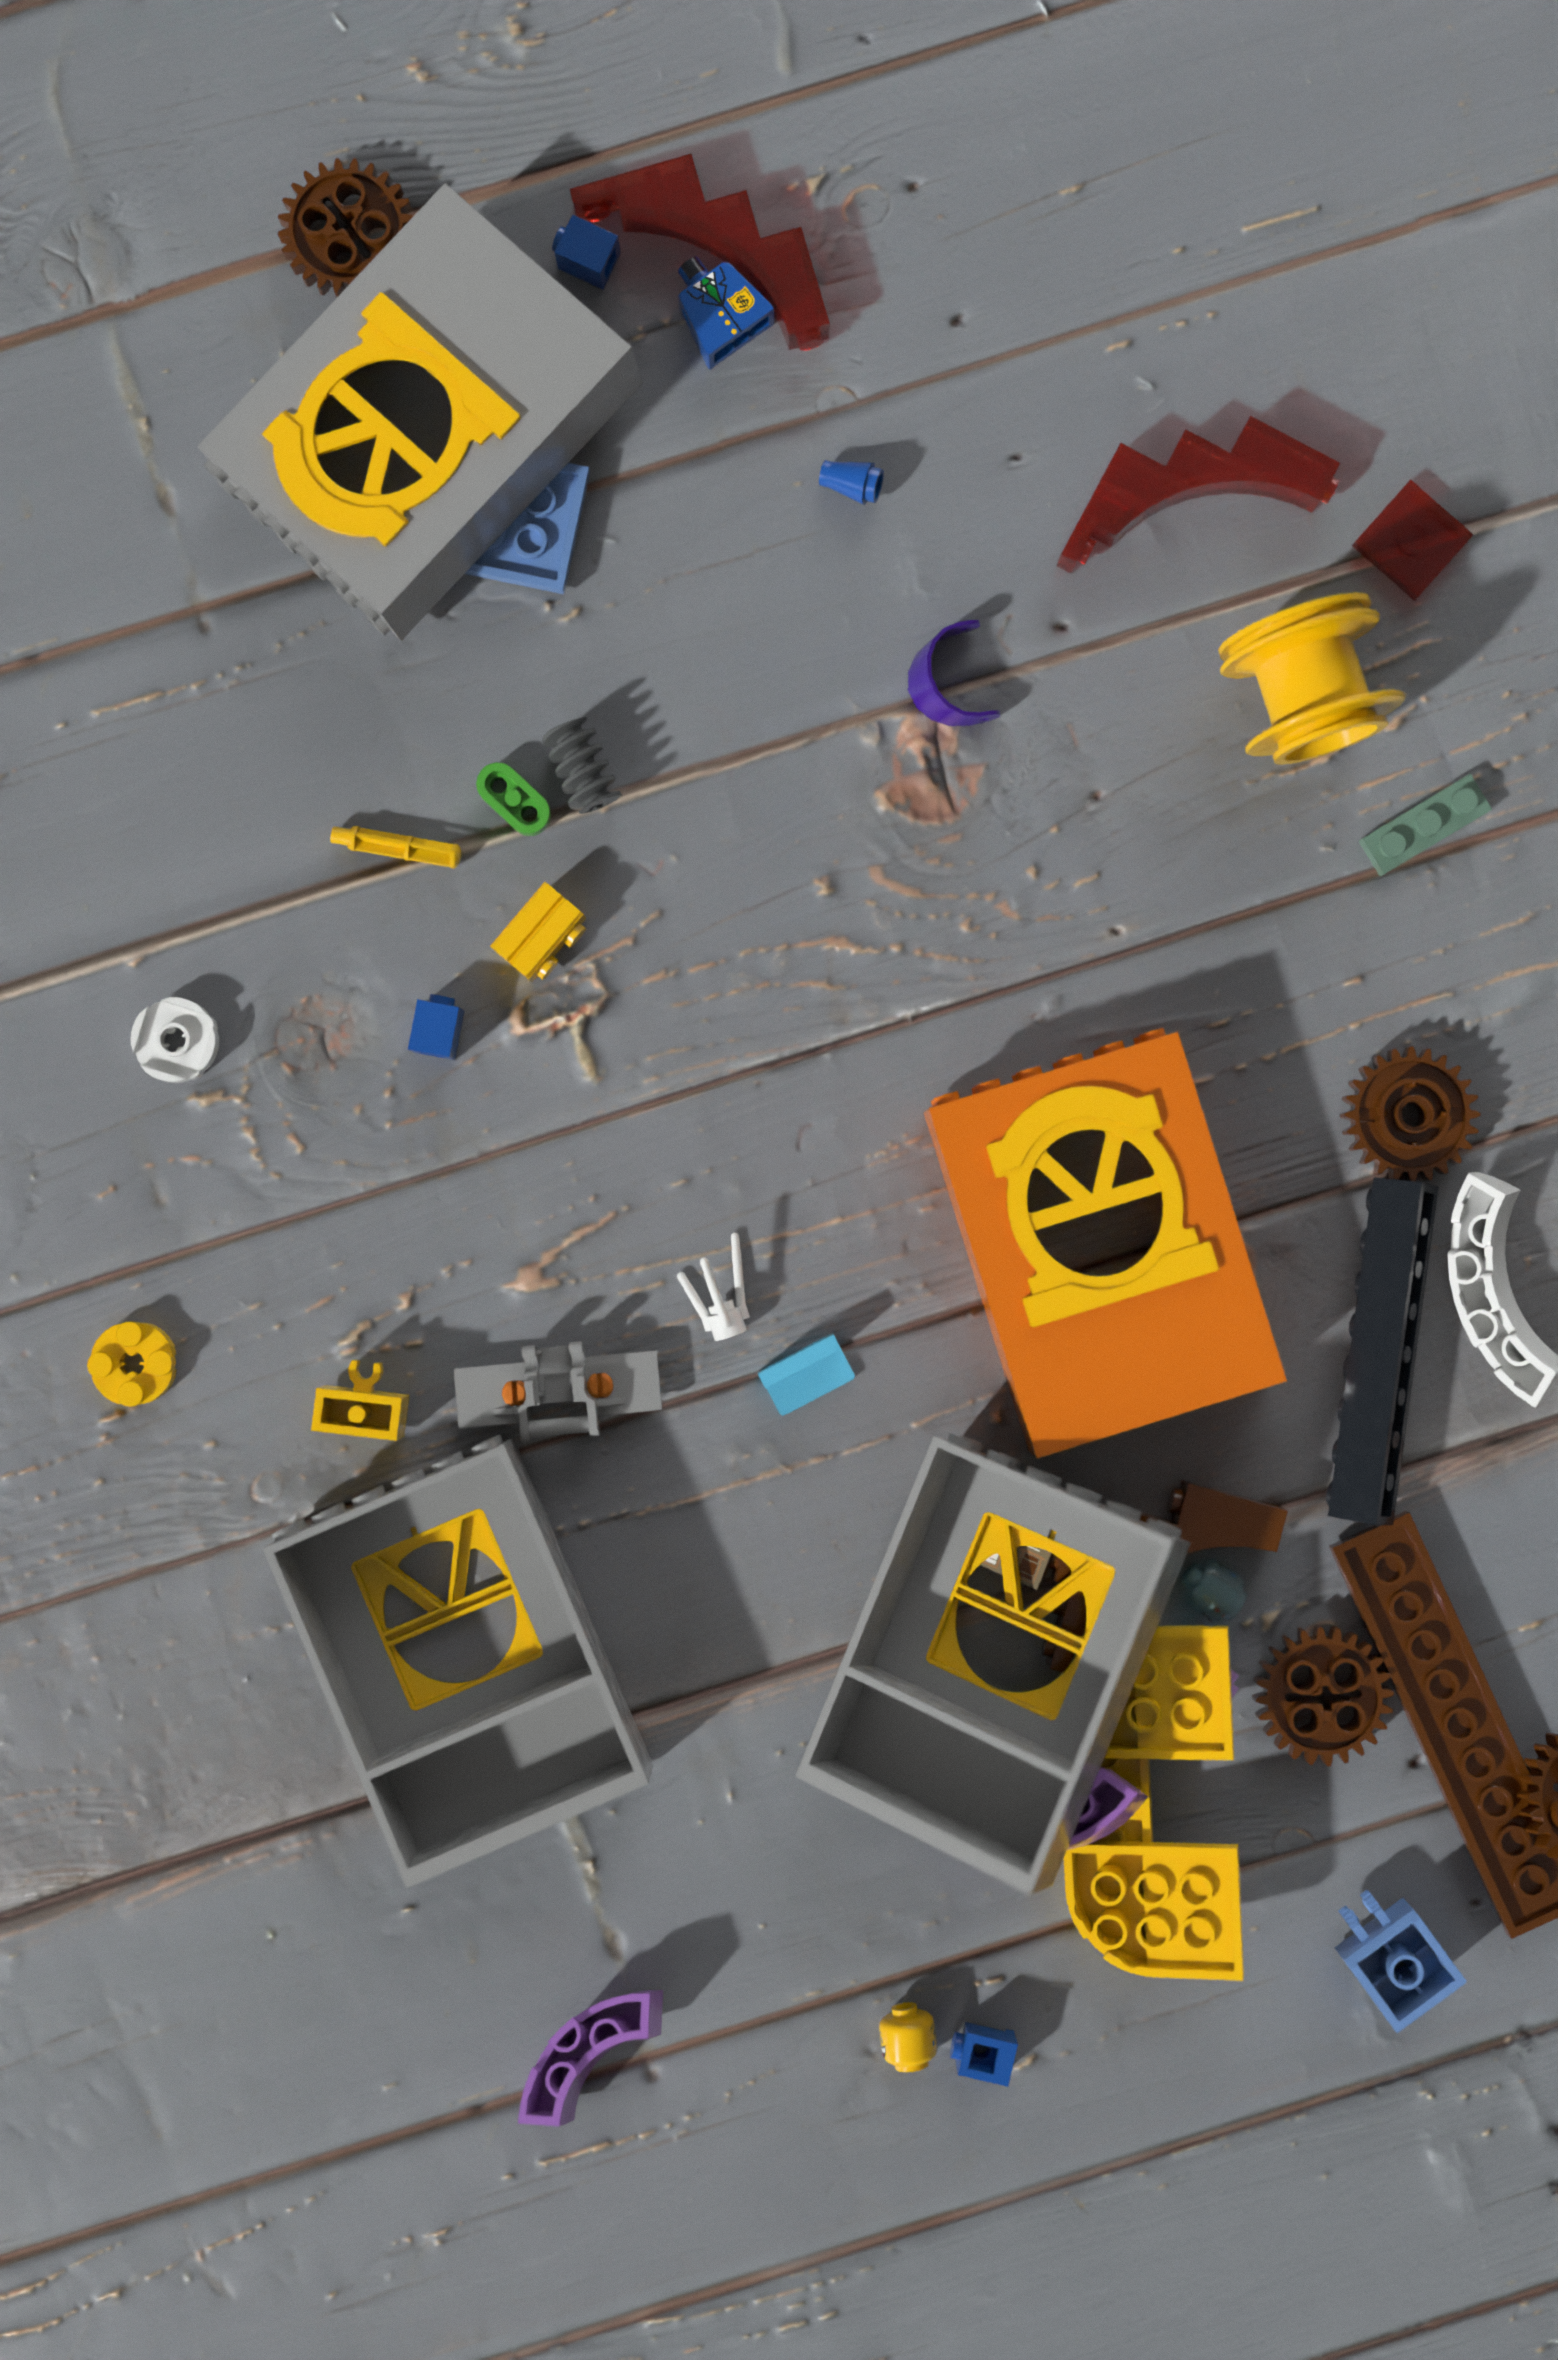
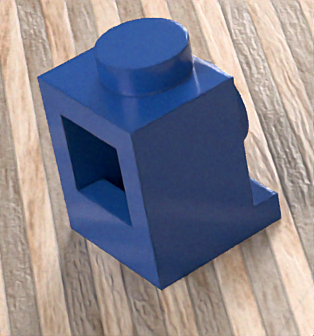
(992, 2065)

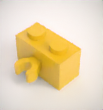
(360, 1409)

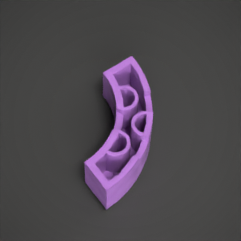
(1107, 1808)
(576, 2048)

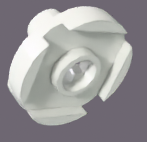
(163, 1018)

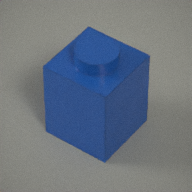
(586, 251)
(436, 1027)

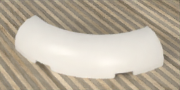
(1484, 1292)

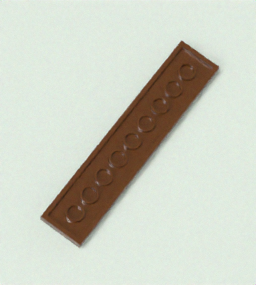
(1451, 1715)

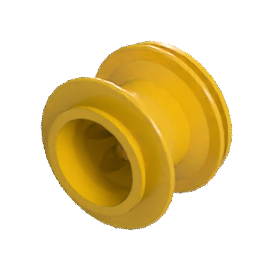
(1310, 678)

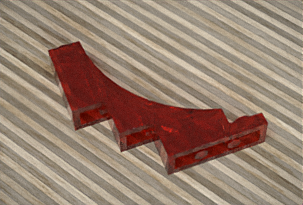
(671, 203)
(1259, 464)

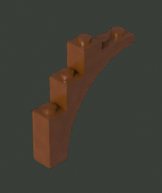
(1206, 1520)

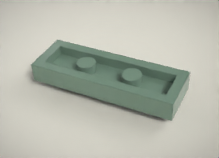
(1425, 825)

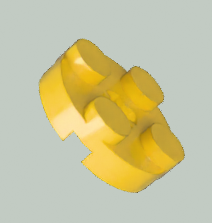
(108, 1363)

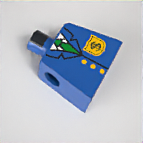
(721, 309)

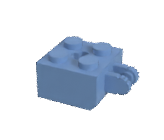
(1383, 1942)

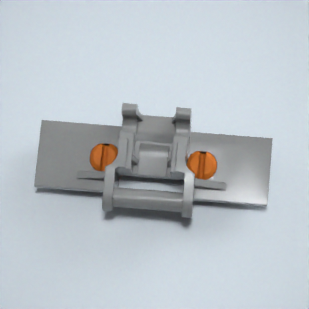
(553, 1375)

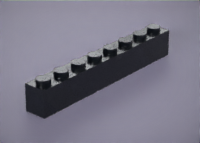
(1382, 1351)

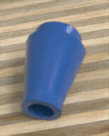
(853, 479)

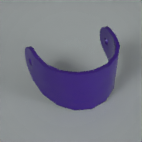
(925, 692)

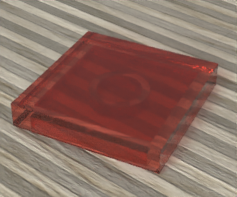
(1412, 540)

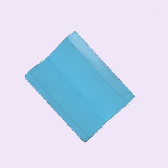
(806, 1374)

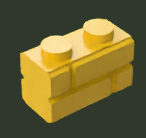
(539, 933)

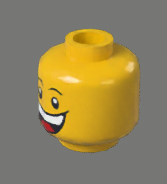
(908, 2037)

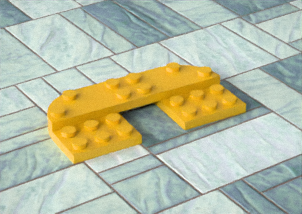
(1165, 1903)

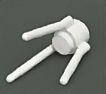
(724, 1318)

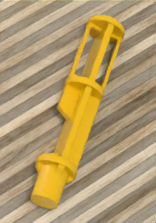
(397, 846)

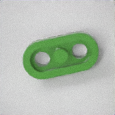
(514, 800)

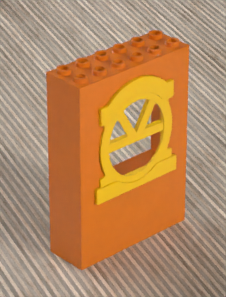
(1123, 1346)

